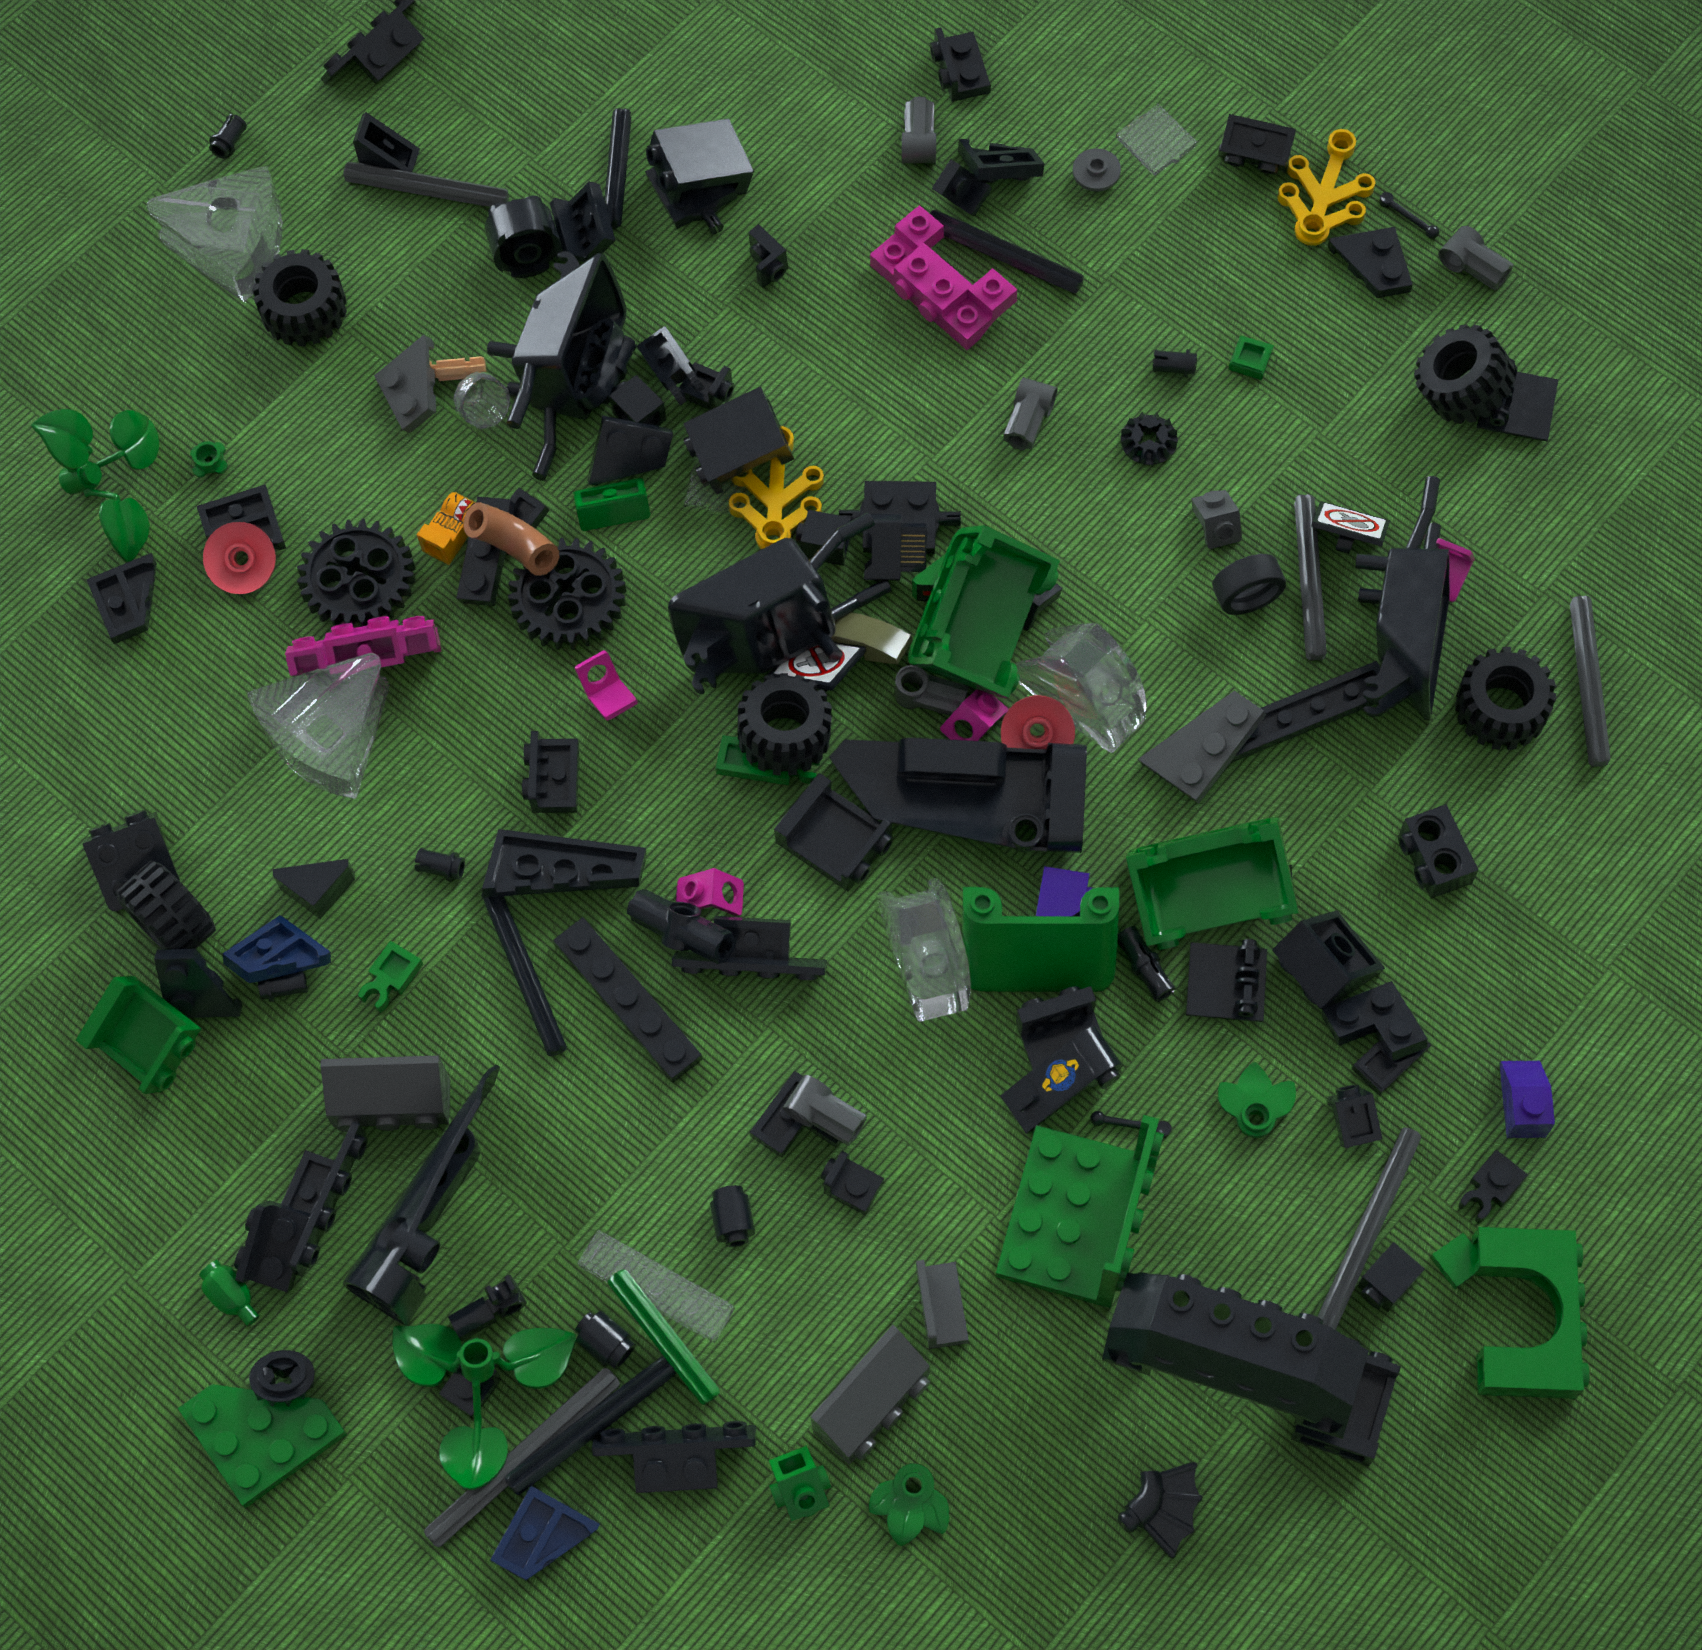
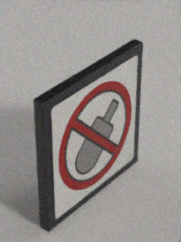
(1350, 525)
(817, 667)

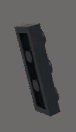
(483, 564)

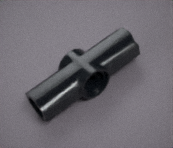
(681, 926)

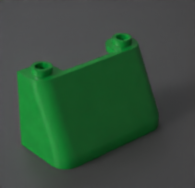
(981, 609)
(1212, 881)
(1040, 950)

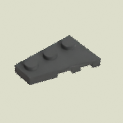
(1205, 746)

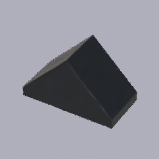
(382, 146)
(315, 884)

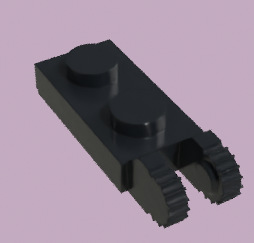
(669, 363)

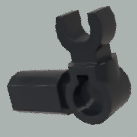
(503, 1301)

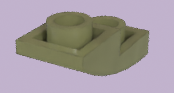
(882, 640)

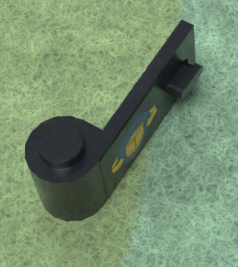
(1061, 1077)

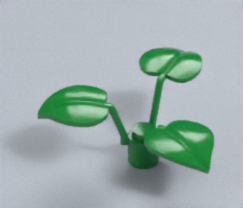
(68, 441)
(429, 1350)

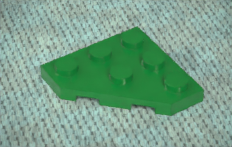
(256, 1442)

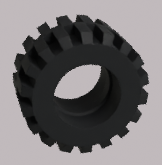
(294, 275)
(1451, 357)
(1510, 672)
(784, 699)
(165, 908)

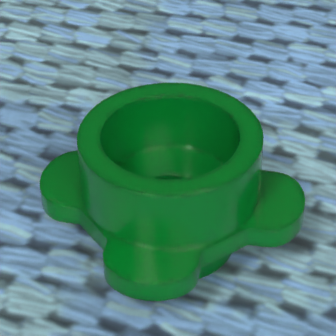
(205, 451)

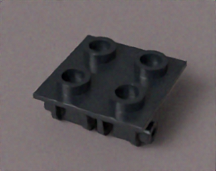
(1527, 408)
(1227, 981)

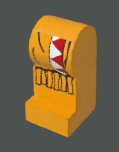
(446, 529)

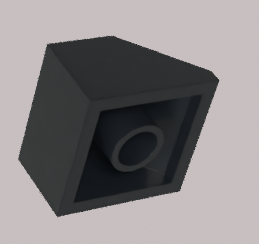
(1327, 958)

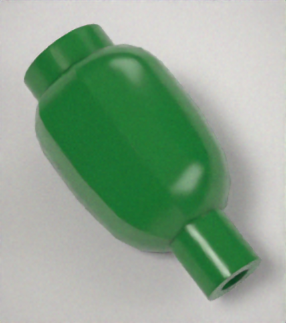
(226, 1293)

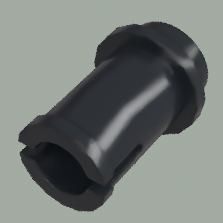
(223, 142)
(1175, 362)
(440, 864)
(283, 986)

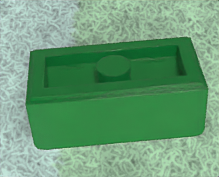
(612, 504)

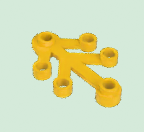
(1325, 194)
(776, 499)

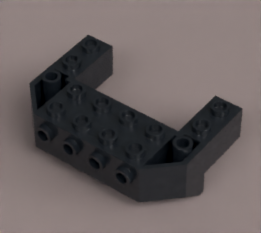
(1237, 1348)

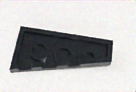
(553, 864)

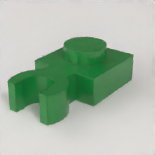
(391, 970)

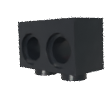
(1447, 850)

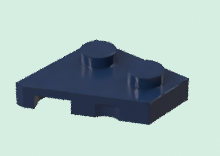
(275, 951)
(540, 1534)

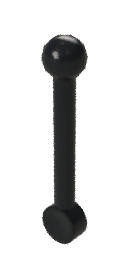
(1386, 200)
(1098, 1118)

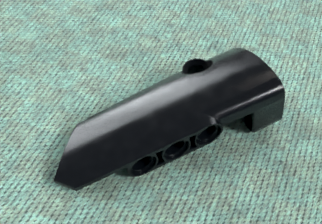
(972, 788)
(402, 1235)

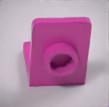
(1460, 564)
(609, 693)
(980, 710)
(705, 890)

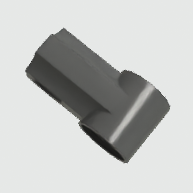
(919, 134)
(1468, 253)
(1031, 406)
(934, 692)
(816, 1105)

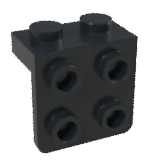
(124, 850)
(1053, 1022)

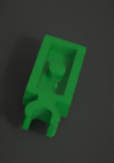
(734, 764)

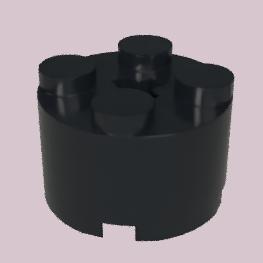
(522, 236)

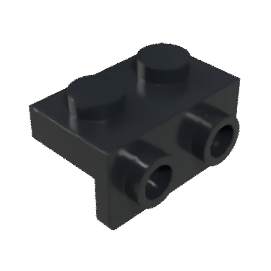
(1256, 144)
(583, 223)
(552, 774)

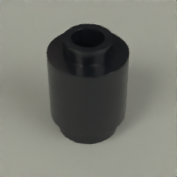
(732, 1216)
(604, 1339)

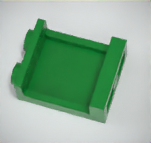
(140, 1032)

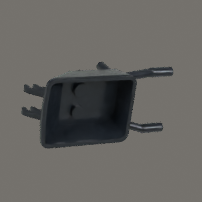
(554, 343)
(764, 610)
(1410, 614)

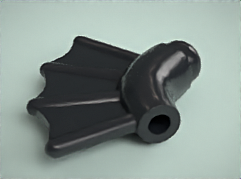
(1164, 1506)

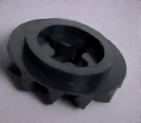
(1149, 452)
(282, 1364)

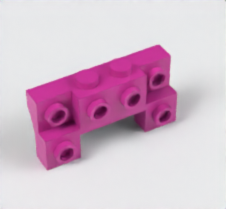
(935, 286)
(378, 637)

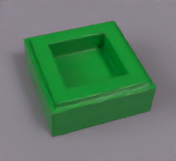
(1251, 357)
(1457, 1260)

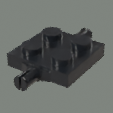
(695, 204)
(912, 500)

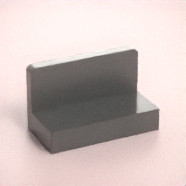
(941, 1304)

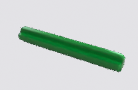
(663, 1337)

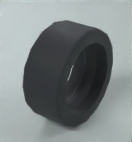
(1249, 584)

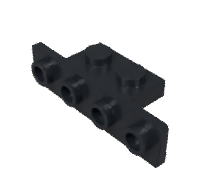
(382, 47)
(759, 947)
(316, 1190)
(674, 1457)

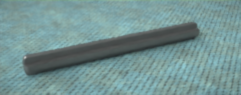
(1369, 1227)
(474, 1501)

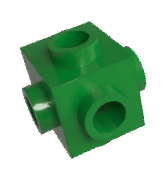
(799, 1483)

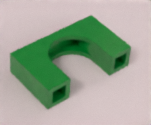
(1551, 1263)

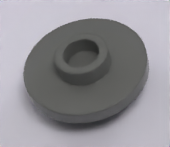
(1096, 169)

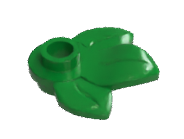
(1256, 1096)
(907, 1509)

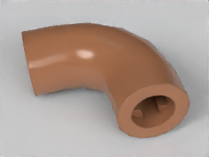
(512, 536)

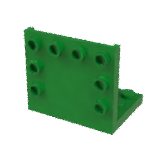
(1078, 1213)

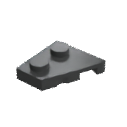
(410, 384)

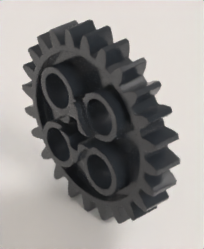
(356, 573)
(569, 595)

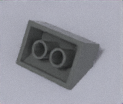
(386, 1092)
(871, 1397)

